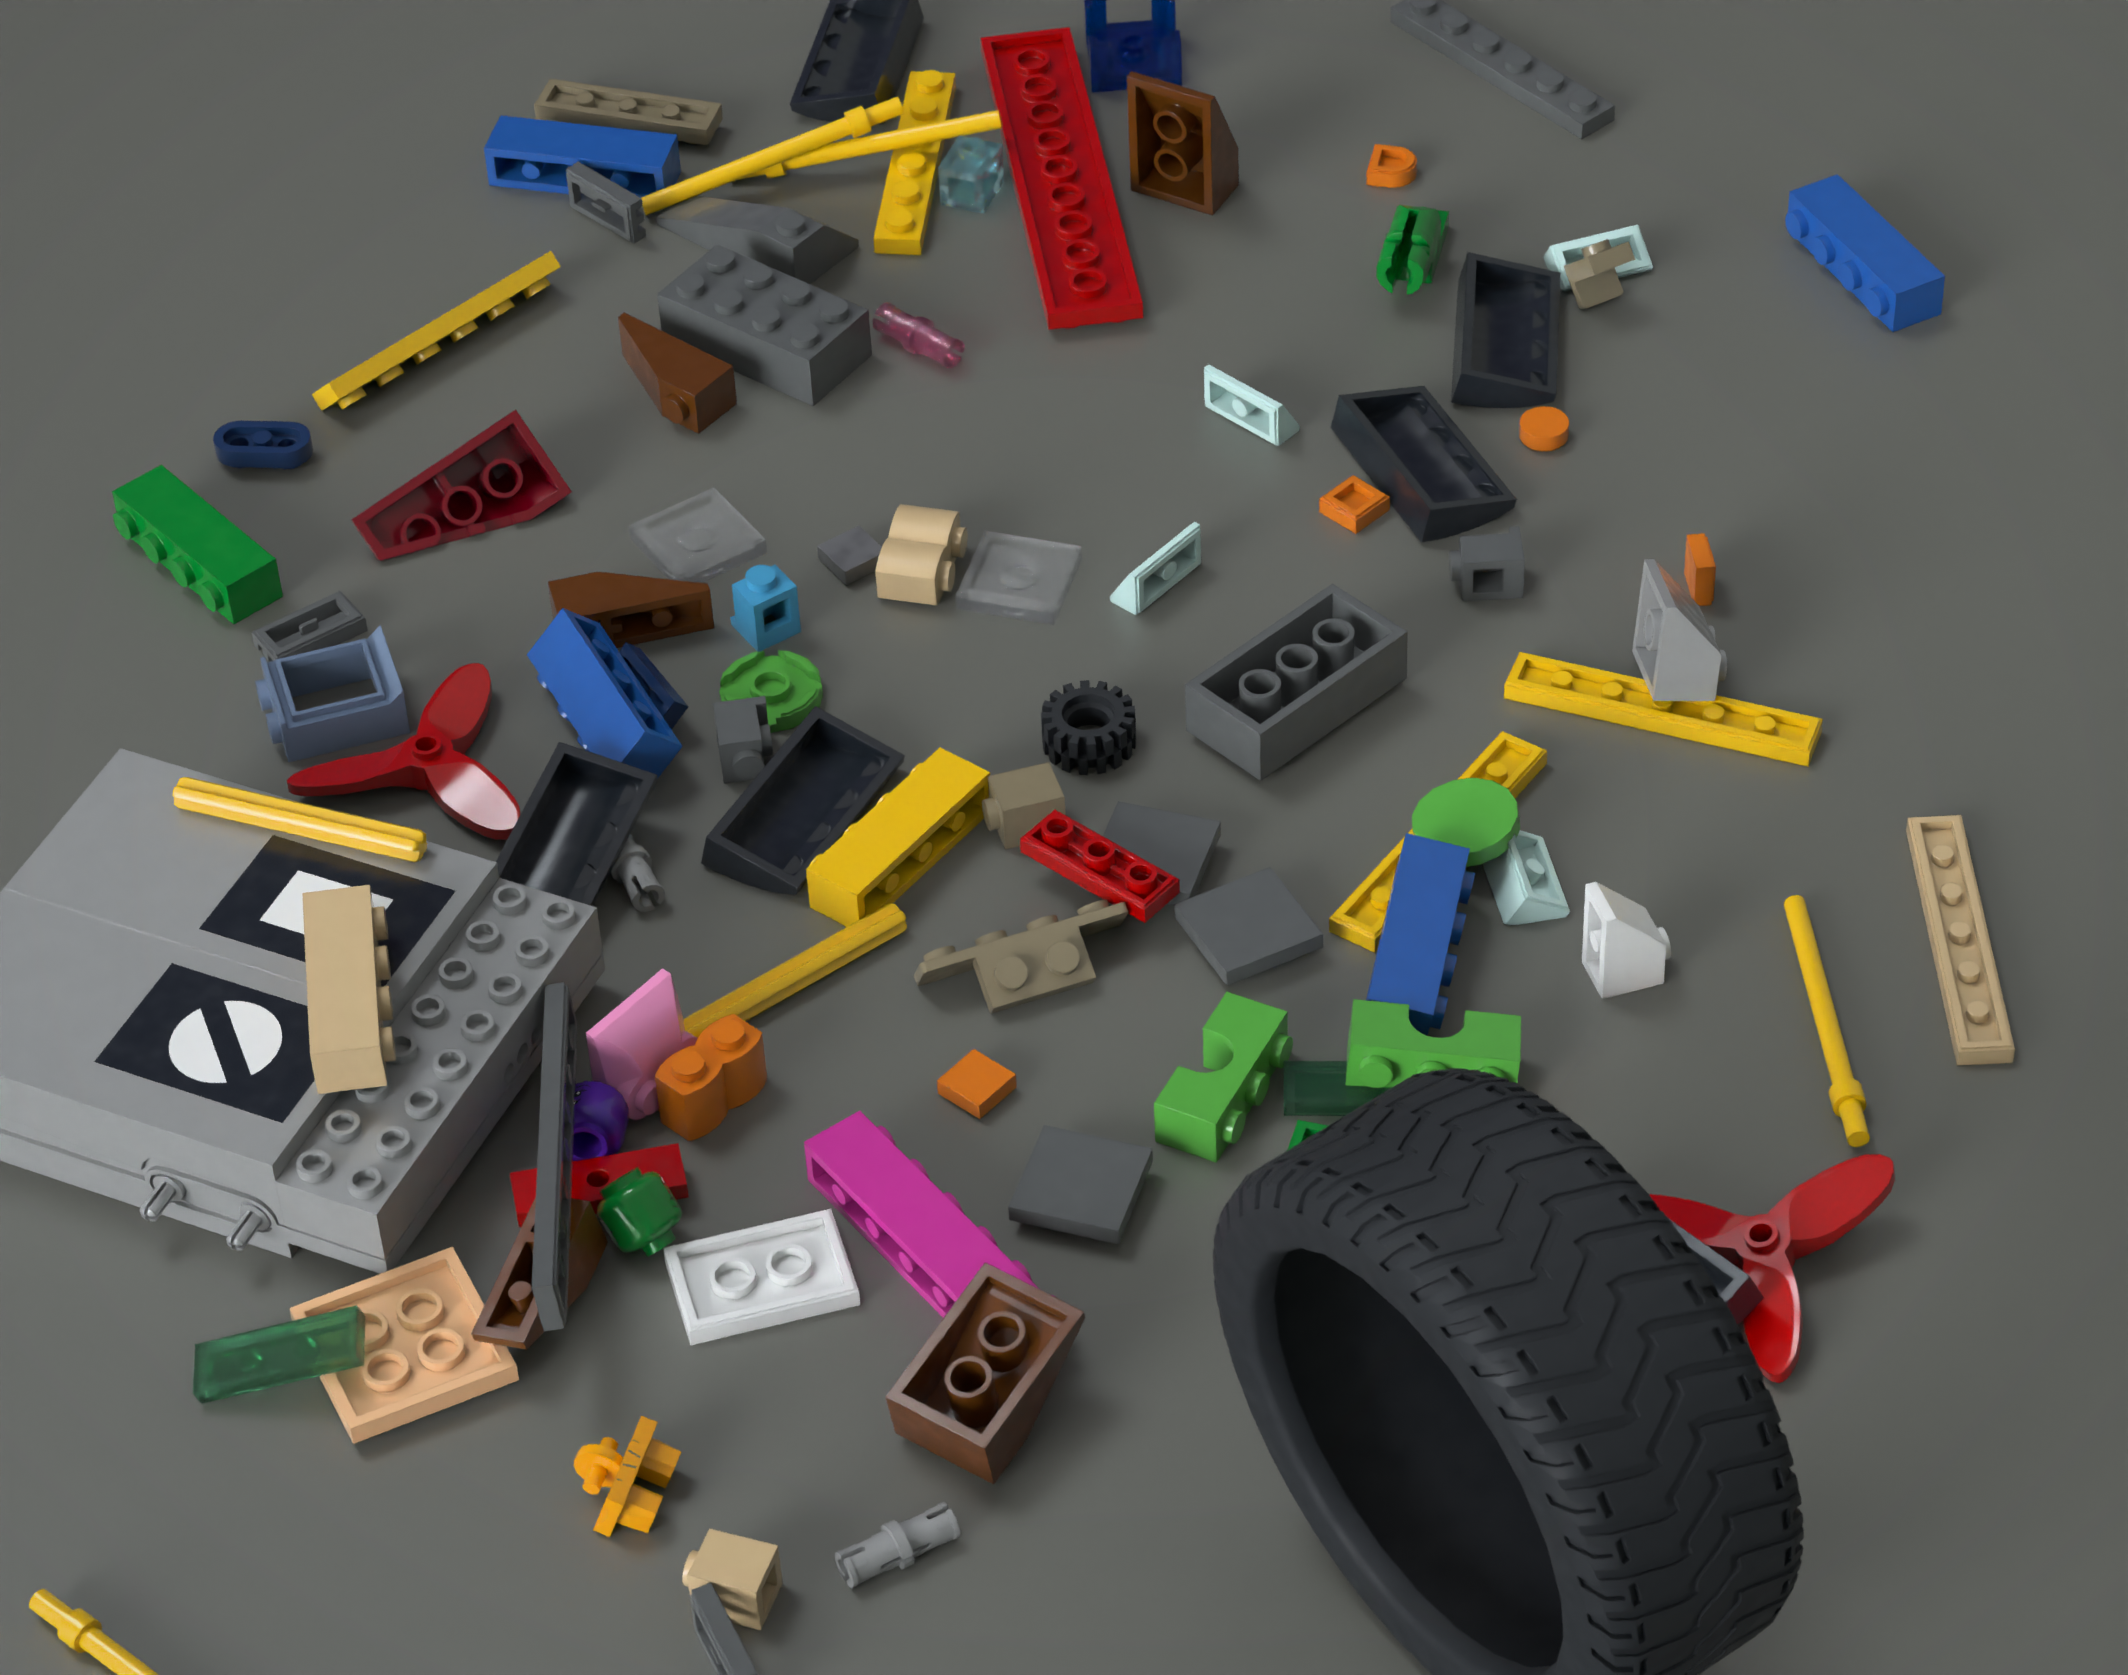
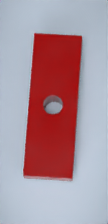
(1099, 865)
(594, 1174)

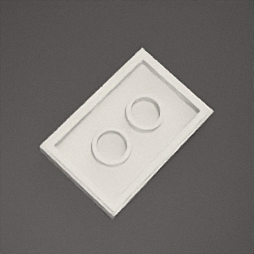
(761, 1276)

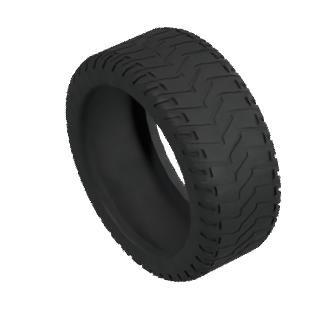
(1507, 1390)

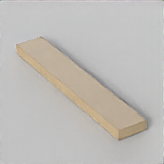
(1960, 941)

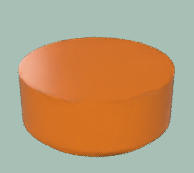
(1544, 428)

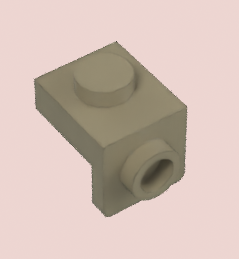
(1595, 275)

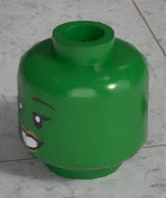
(639, 1212)

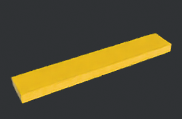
(1629, 703)
(1362, 915)

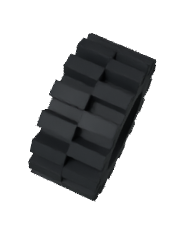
(1088, 747)

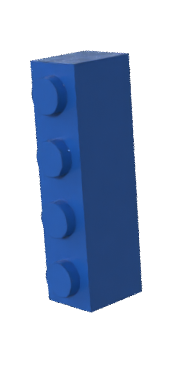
(538, 152)
(1865, 253)
(601, 694)
(1420, 927)

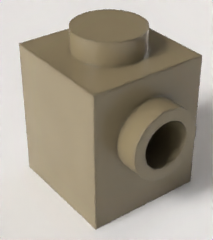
(1021, 801)

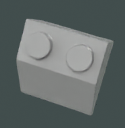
(1674, 641)

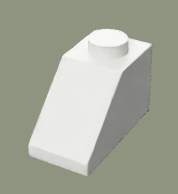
(1621, 943)

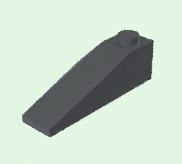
(762, 233)

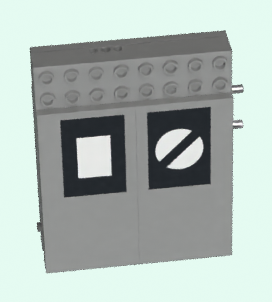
(169, 1025)

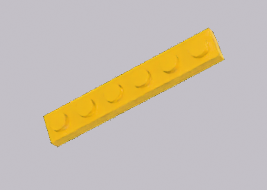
(914, 168)
(423, 342)

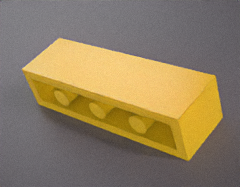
(898, 838)

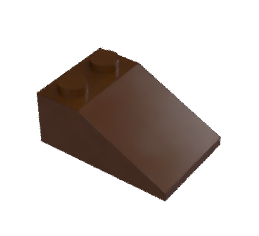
(1179, 145)
(985, 1373)

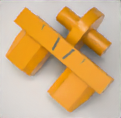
(604, 1467)

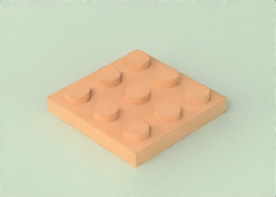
(415, 1346)

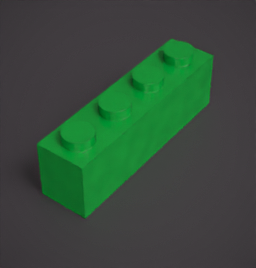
(197, 544)

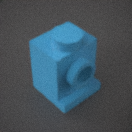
(764, 593)

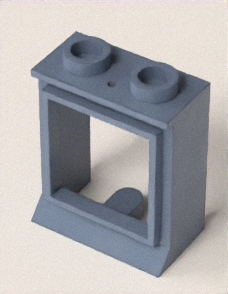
(339, 723)

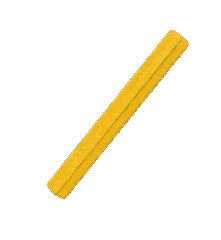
(300, 819)
(803, 969)

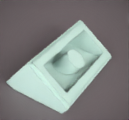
(1568, 252)
(1247, 407)
(1160, 571)
(1526, 882)

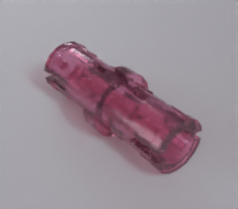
(918, 335)

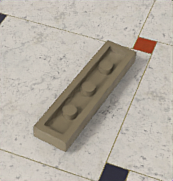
(627, 109)

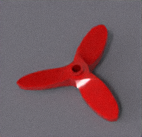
(432, 760)
(1771, 1242)

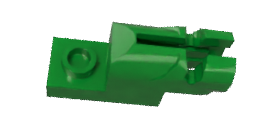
(1412, 247)

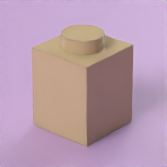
(742, 1573)

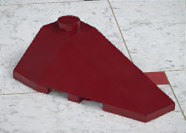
(477, 488)

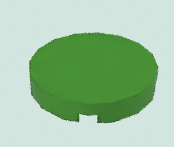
(786, 681)
(1469, 815)

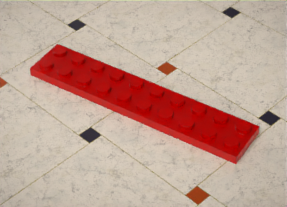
(1061, 180)

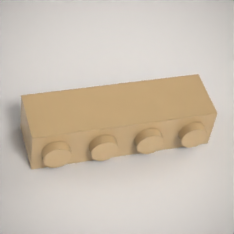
(346, 990)

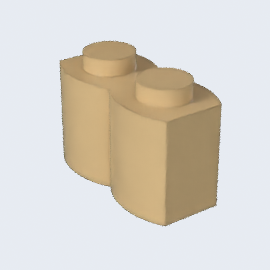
(920, 555)

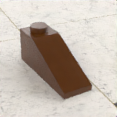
(678, 377)
(635, 606)
(511, 1310)

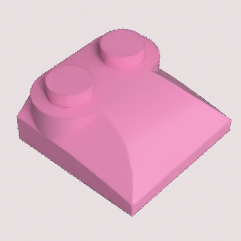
(635, 1042)

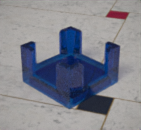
(1134, 46)

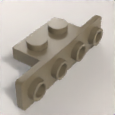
(1029, 963)

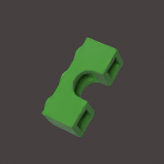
(1388, 1049)
(1209, 1109)

